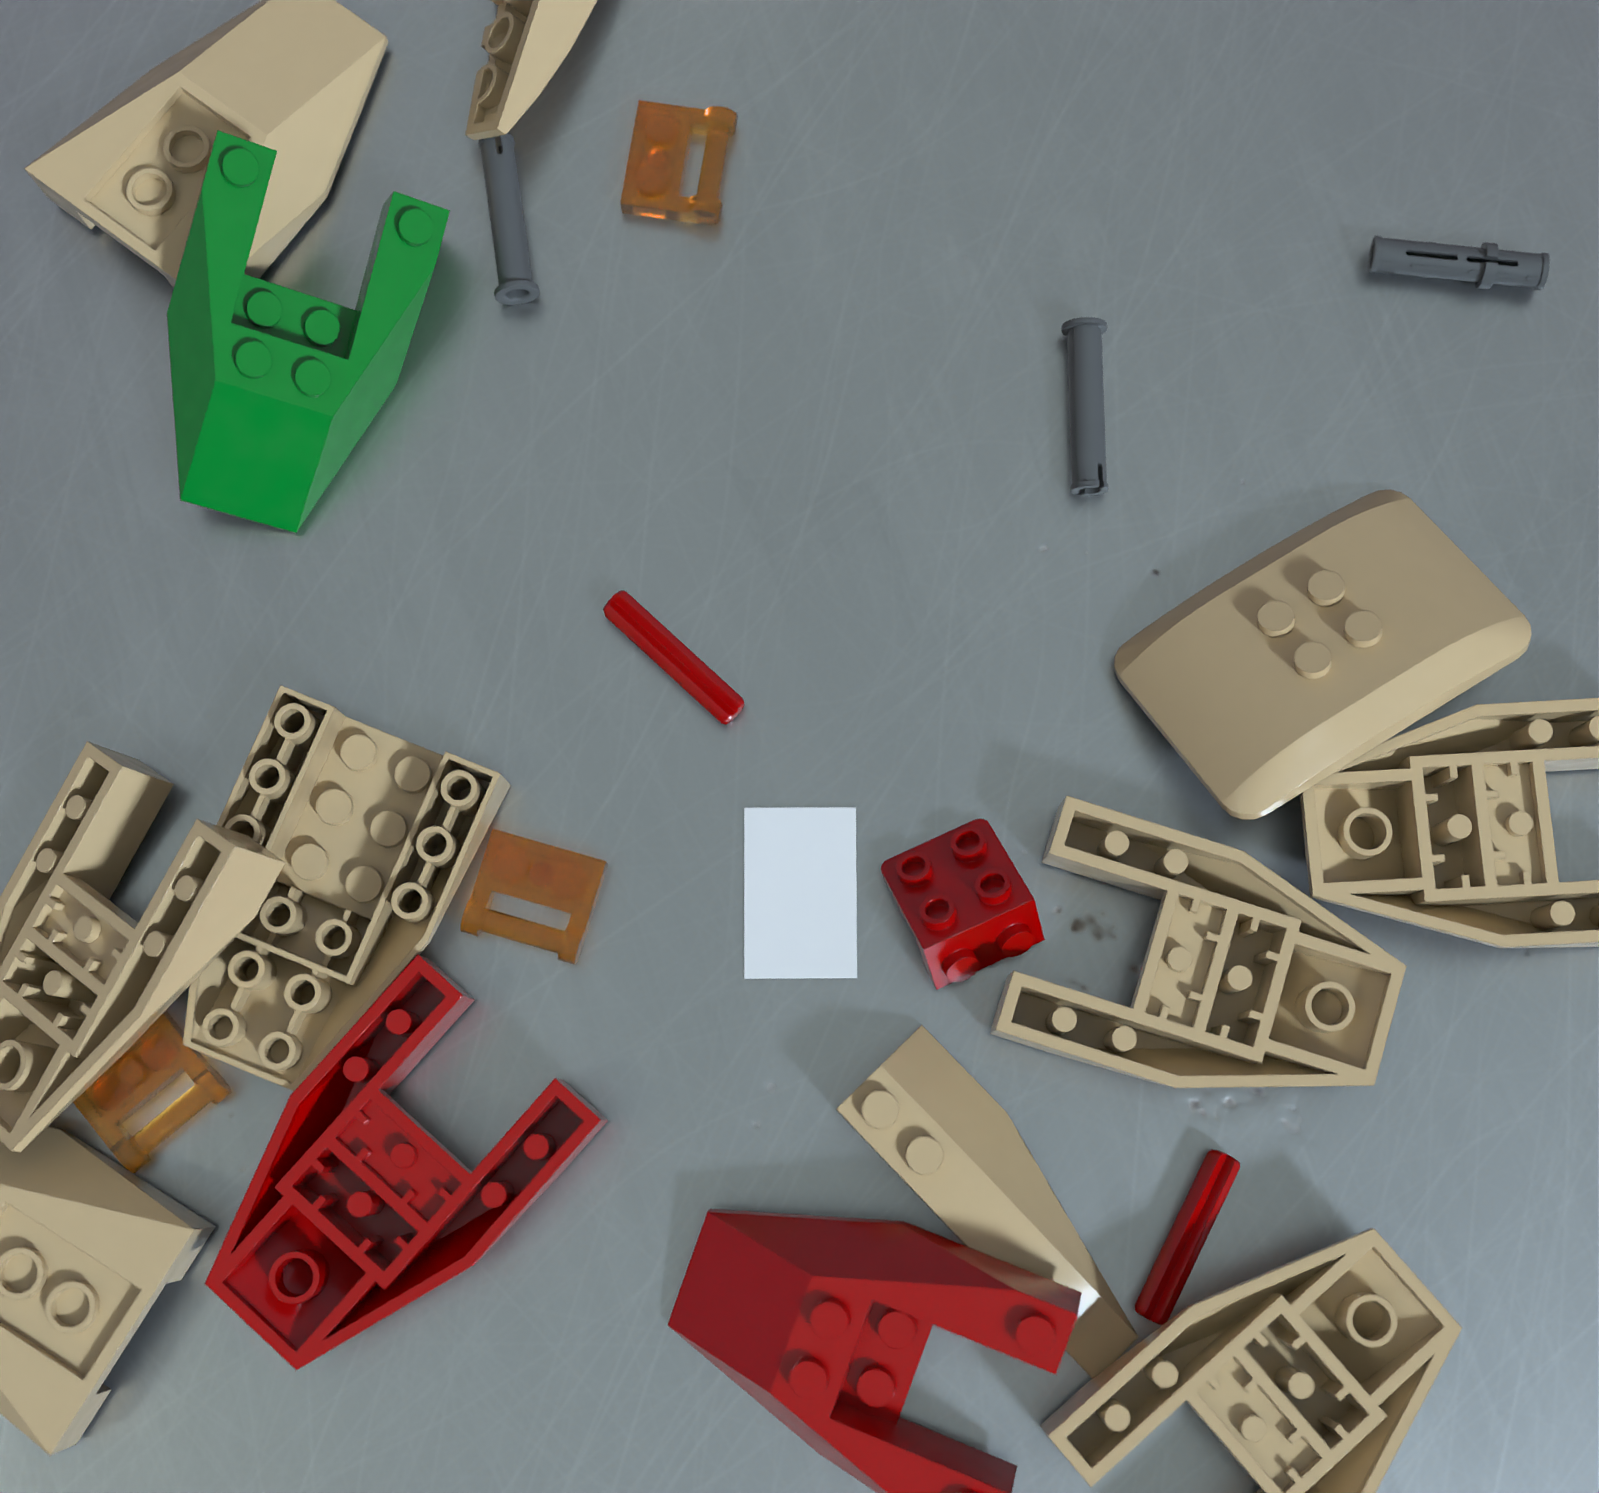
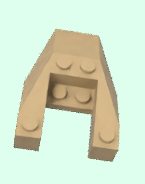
(1459, 827)
(80, 970)
(1237, 976)
(1292, 1371)

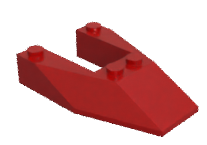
(361, 1201)
(832, 1325)

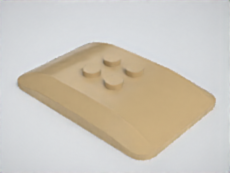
(1319, 651)

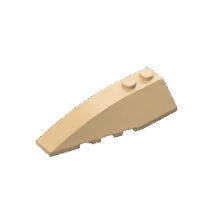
(524, 53)
(982, 1181)

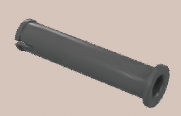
(507, 222)
(1086, 405)

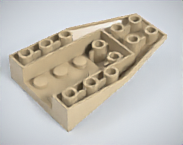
(271, 75)
(371, 864)
(77, 1277)

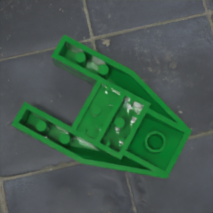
(273, 378)

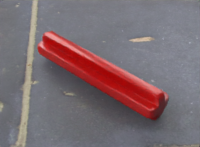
(673, 657)
(1187, 1237)

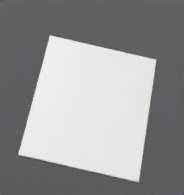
(800, 893)

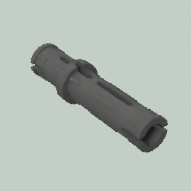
(1460, 263)

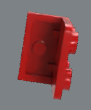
(963, 902)

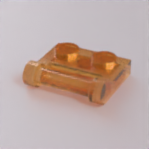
(660, 160)
(540, 877)
(138, 1077)

